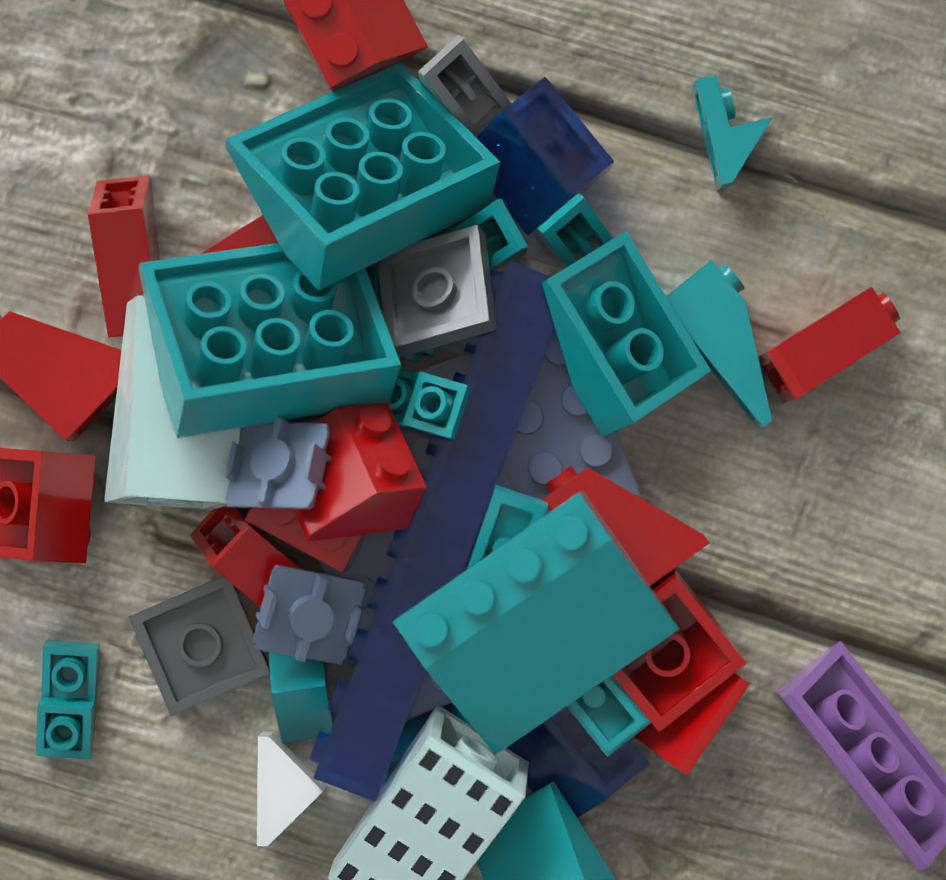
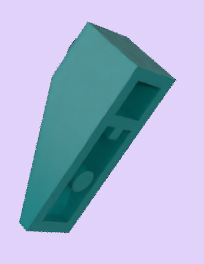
(723, 334)

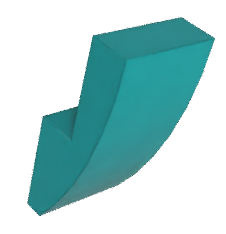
(428, 403)
(68, 699)

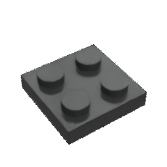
(438, 291)
(199, 645)

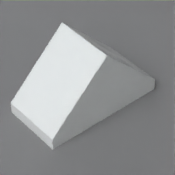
(283, 787)

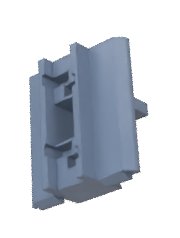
(277, 465)
(308, 615)

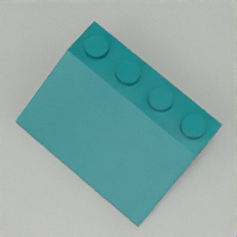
(363, 173)
(257, 342)
(536, 623)

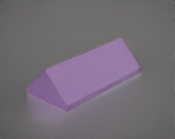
(872, 751)

